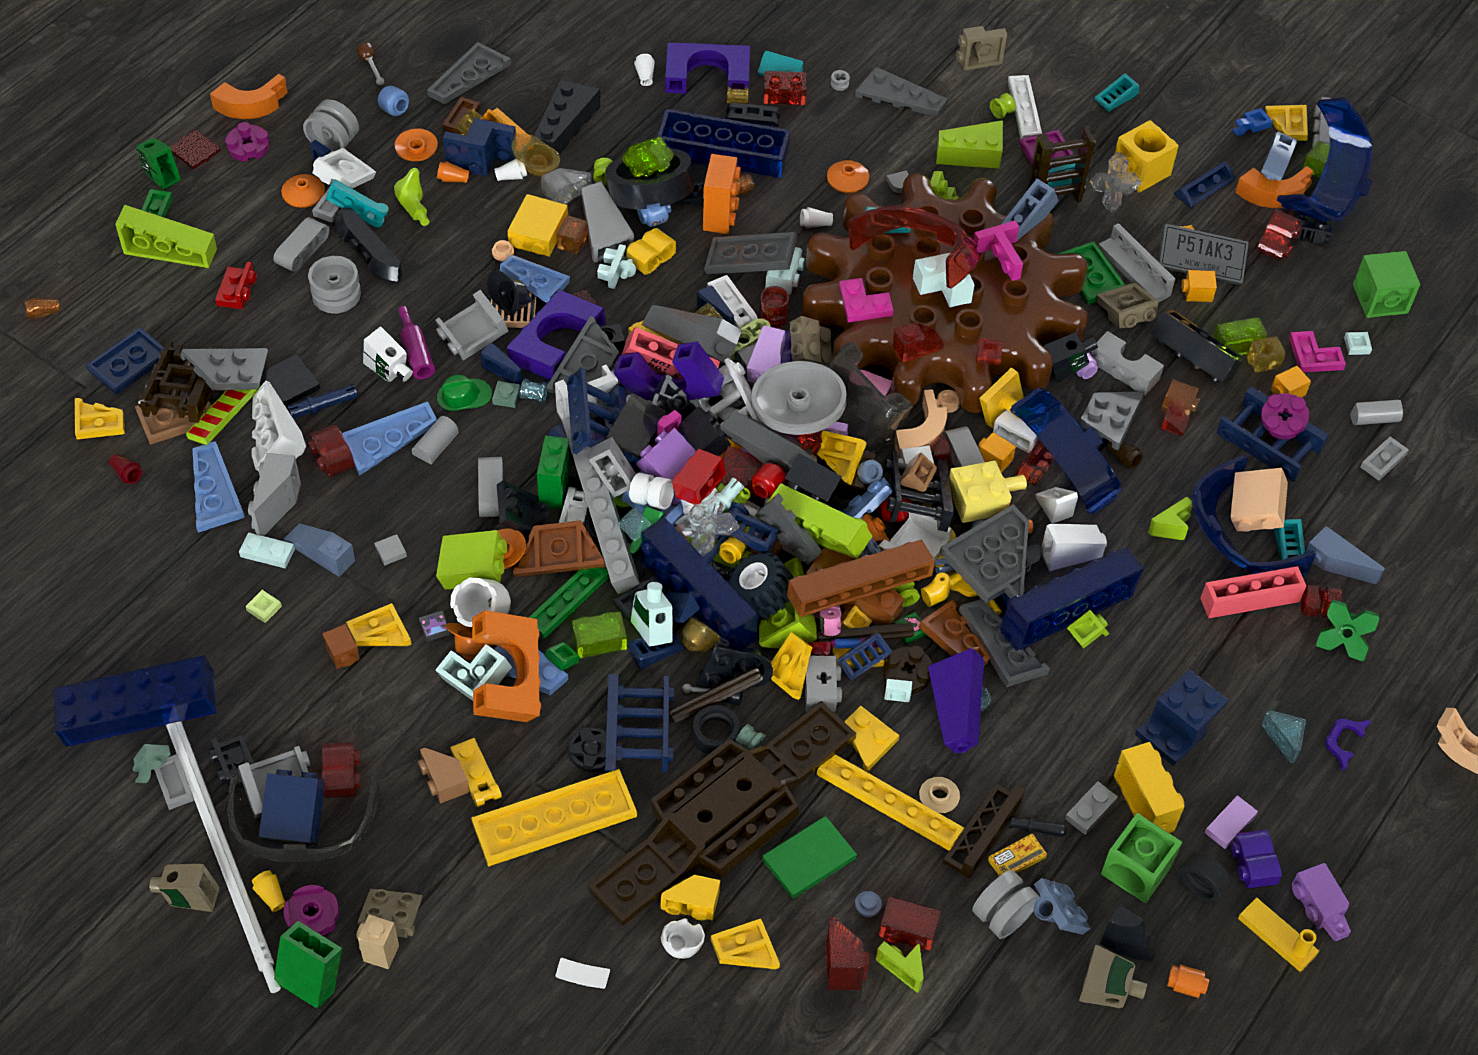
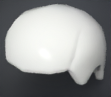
(682, 938)

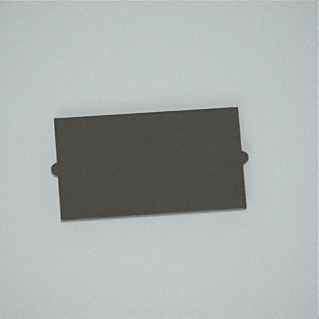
(635, 425)

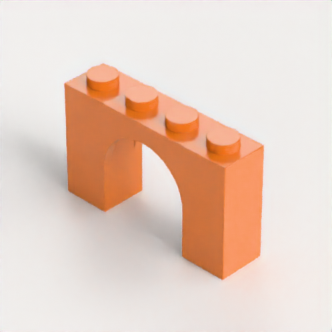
(520, 639)

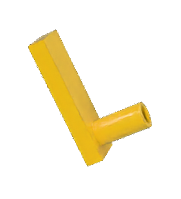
(1279, 935)

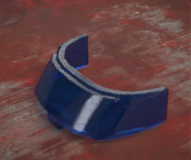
(1346, 167)
(1070, 447)
(1204, 505)

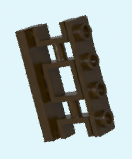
(175, 394)

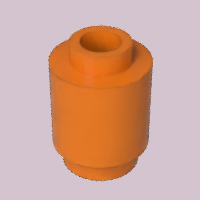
(1188, 980)

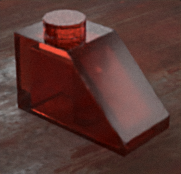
(915, 341)

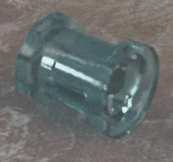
(533, 390)

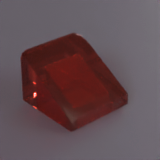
(1175, 420)
(942, 450)

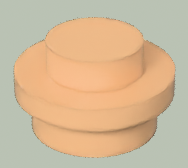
(502, 250)

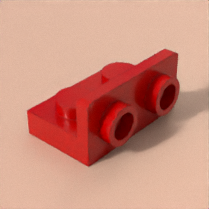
(236, 287)

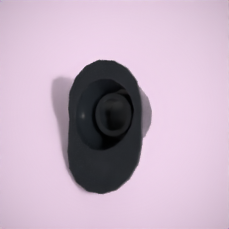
(507, 292)
(748, 659)

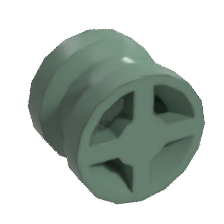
(749, 738)

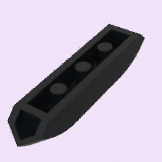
(367, 243)

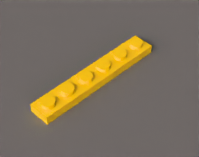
(890, 801)

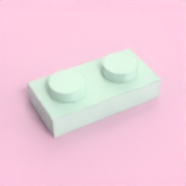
(266, 550)

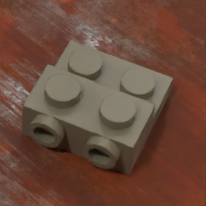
(981, 47)
(1128, 305)
(810, 341)

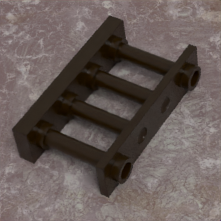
(1043, 162)

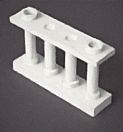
(736, 373)

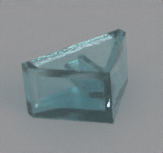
(1286, 732)

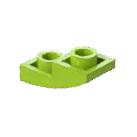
(941, 187)

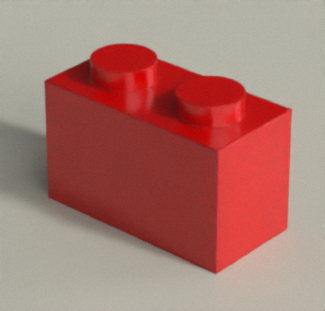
(698, 477)

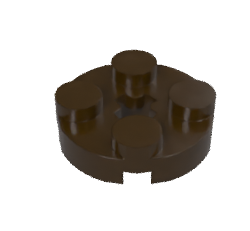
(911, 657)

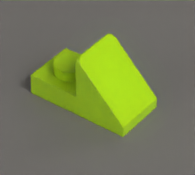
(1172, 521)
(906, 969)

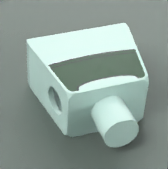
(652, 615)

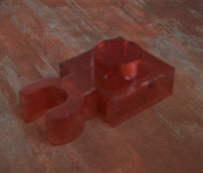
(811, 441)

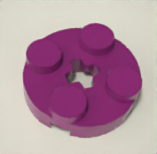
(244, 133)
(1293, 406)
(315, 897)

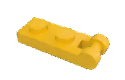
(476, 772)

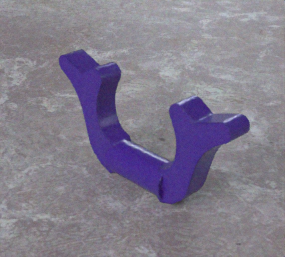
(1331, 740)

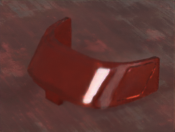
(881, 220)

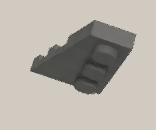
(789, 532)

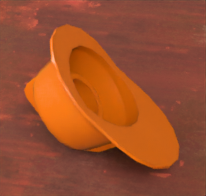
(463, 640)

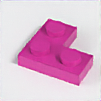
(863, 307)
(1315, 359)

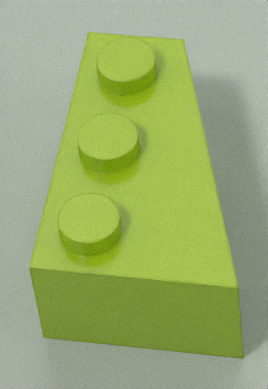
(971, 145)

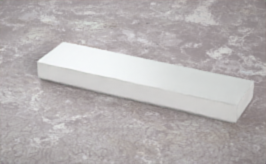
(1025, 110)

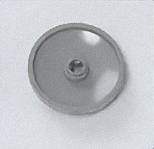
(799, 397)

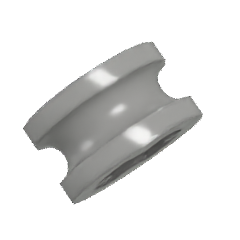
(840, 80)

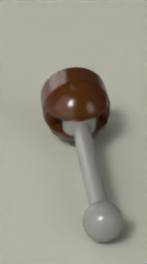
(367, 53)

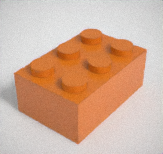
(720, 194)

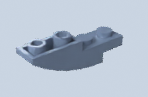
(1278, 156)

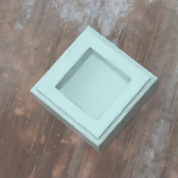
(1357, 343)
(898, 690)

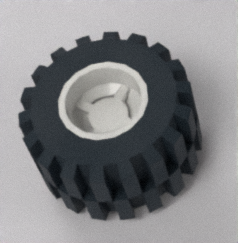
(762, 582)

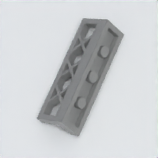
(1135, 266)

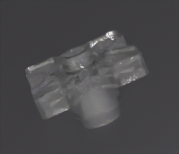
(1116, 182)
(705, 522)

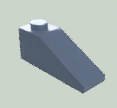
(1032, 207)
(322, 547)
(1341, 557)

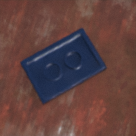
(126, 361)

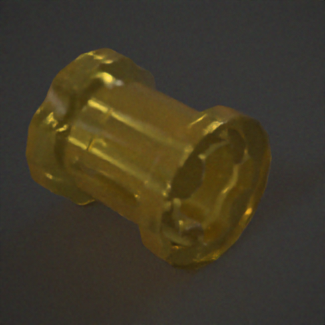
(737, 95)

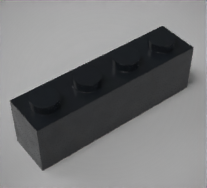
(1197, 346)

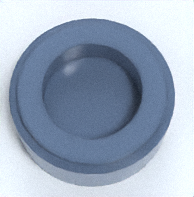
(869, 471)

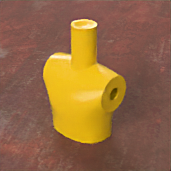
(939, 588)

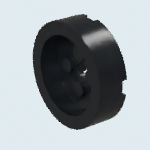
(659, 187)

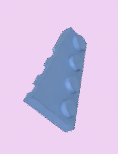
(387, 435)

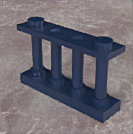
(580, 407)
(1311, 438)
(617, 732)

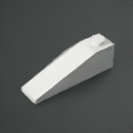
(274, 427)

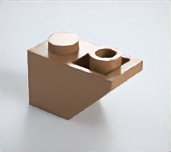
(445, 775)

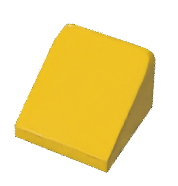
(854, 618)

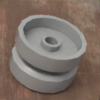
(331, 125)
(334, 284)
(1005, 904)

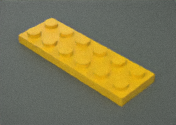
(553, 817)

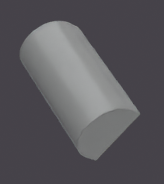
(1377, 412)
(435, 440)

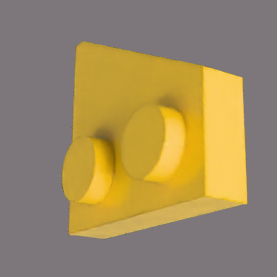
(1289, 120)
(791, 665)
(872, 737)

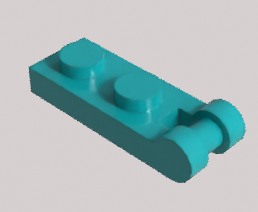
(347, 197)

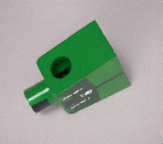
(157, 155)

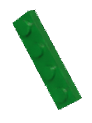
(568, 599)

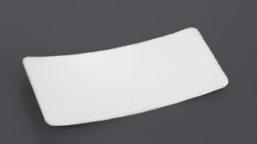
(582, 973)

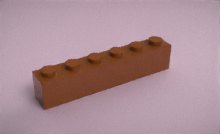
(860, 578)

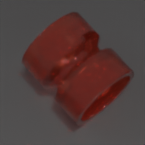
(774, 306)
(1317, 601)

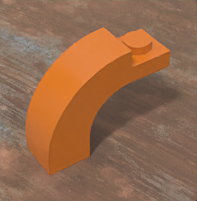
(251, 103)
(1264, 192)

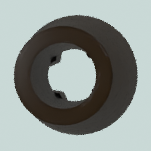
(1127, 454)

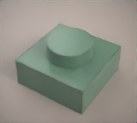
(506, 394)

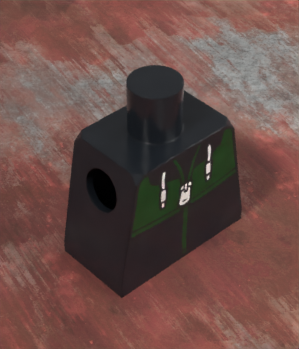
(1069, 355)

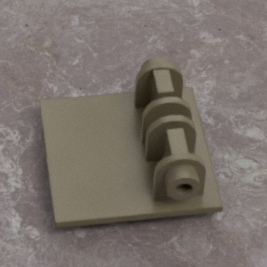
(394, 907)

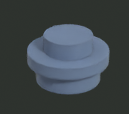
(868, 904)

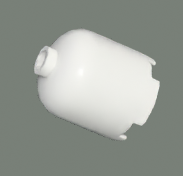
(476, 596)

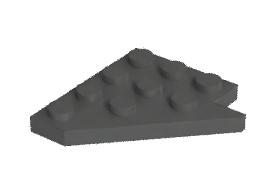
(992, 555)

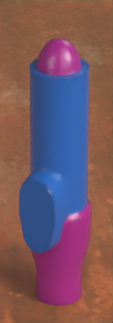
(849, 643)

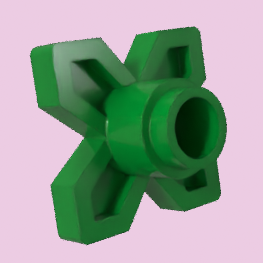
(1343, 620)

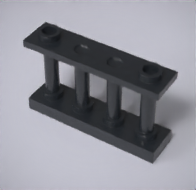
(939, 487)

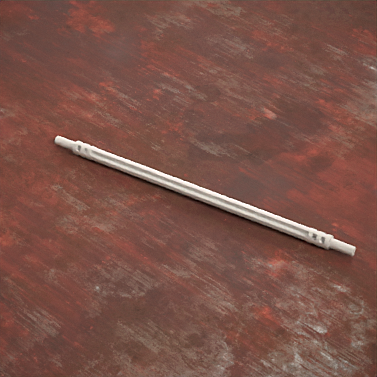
(223, 854)

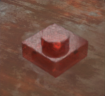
(989, 351)

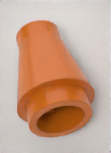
(451, 173)

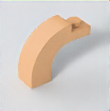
(929, 431)
(1458, 740)

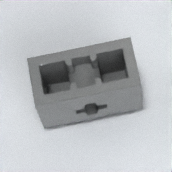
(612, 466)
(822, 682)

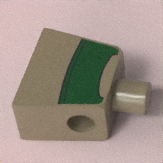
(187, 886)
(1110, 980)

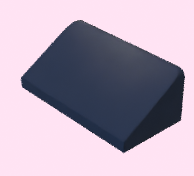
(682, 606)

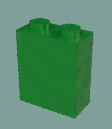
(554, 472)
(307, 964)

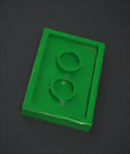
(1099, 275)
(809, 857)

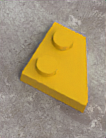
(97, 420)
(842, 454)
(379, 628)
(745, 946)

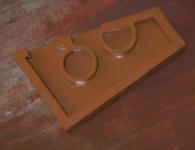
(951, 631)

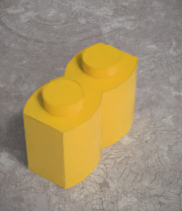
(651, 250)

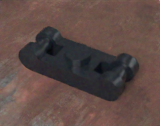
(754, 114)

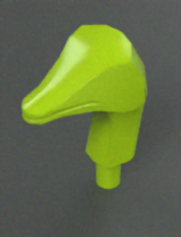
(410, 194)

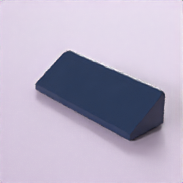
(1205, 184)

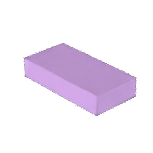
(1231, 821)

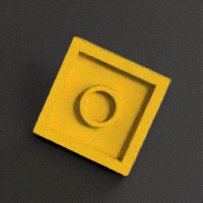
(1001, 397)

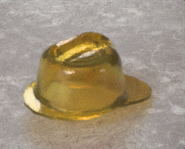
(535, 154)
(698, 636)

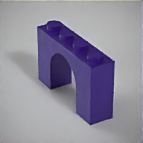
(687, 56)
(559, 313)
(698, 371)

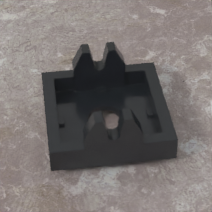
(527, 505)

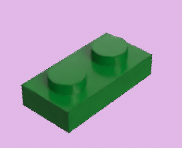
(157, 202)

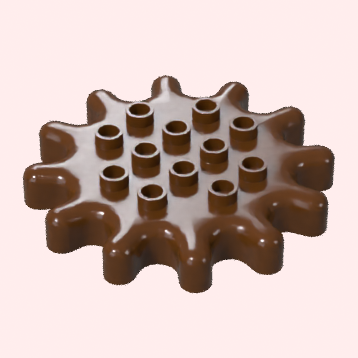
(1004, 310)

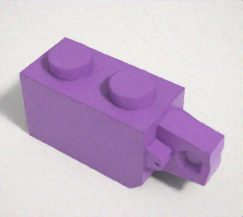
(1322, 900)

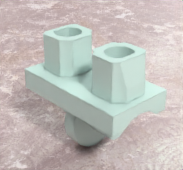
(618, 266)

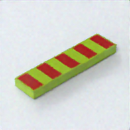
(219, 415)

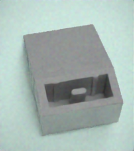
(274, 492)

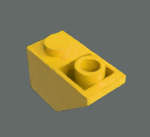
(692, 897)

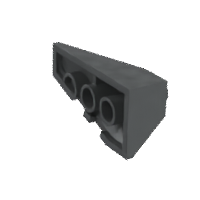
(682, 327)
(764, 442)

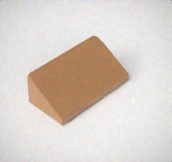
(918, 473)

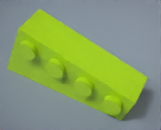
(164, 239)
(825, 524)

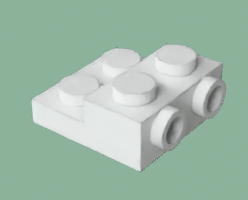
(342, 167)

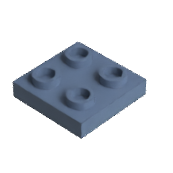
(1065, 910)

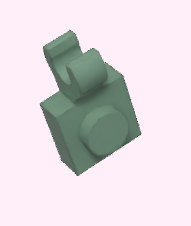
(149, 758)

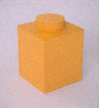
(1199, 286)
(1291, 382)
(998, 450)

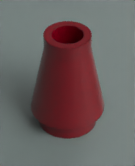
(127, 470)

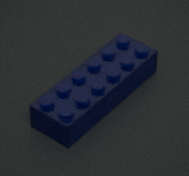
(756, 146)
(686, 571)
(1067, 598)
(134, 701)

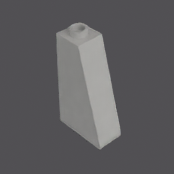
(604, 221)

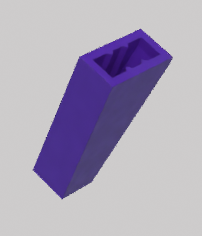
(958, 698)

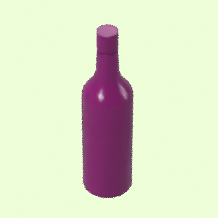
(415, 347)

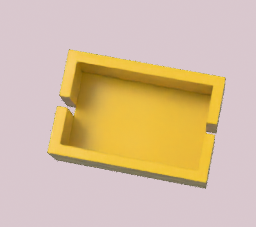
(1148, 786)

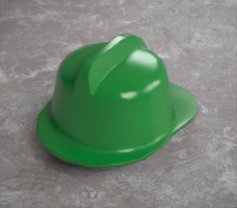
(463, 393)

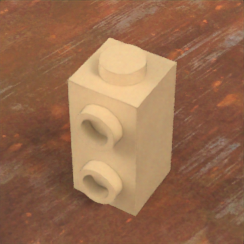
(377, 941)

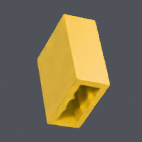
(537, 225)

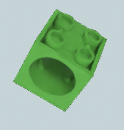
(1386, 284)
(1141, 858)

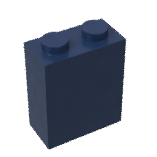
(292, 806)

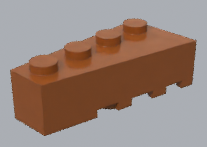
(881, 607)

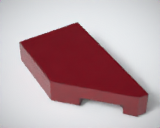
(820, 648)

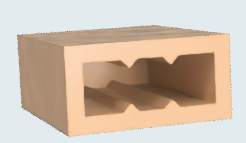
(1259, 499)

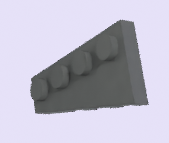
(1009, 664)

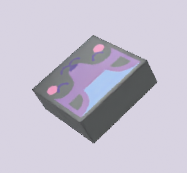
(434, 626)

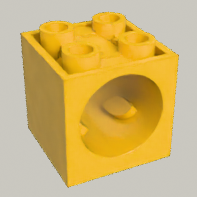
(1148, 153)

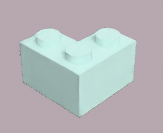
(931, 277)
(485, 668)

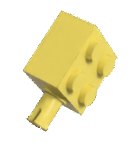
(981, 490)

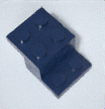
(480, 146)
(1181, 717)

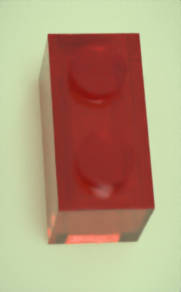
(909, 923)

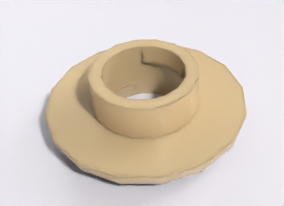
(940, 805)

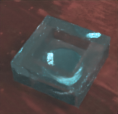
(634, 523)

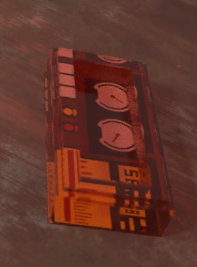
(1035, 464)

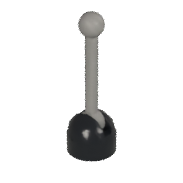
(735, 699)

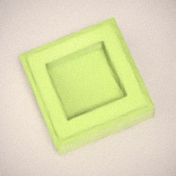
(263, 606)

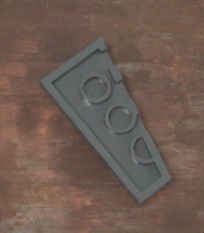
(468, 72)
(890, 88)

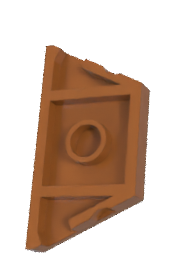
(559, 549)

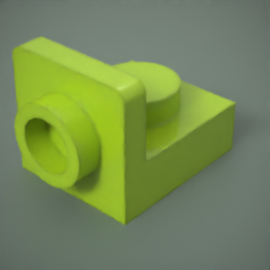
(1088, 628)

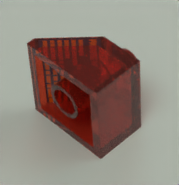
(845, 958)

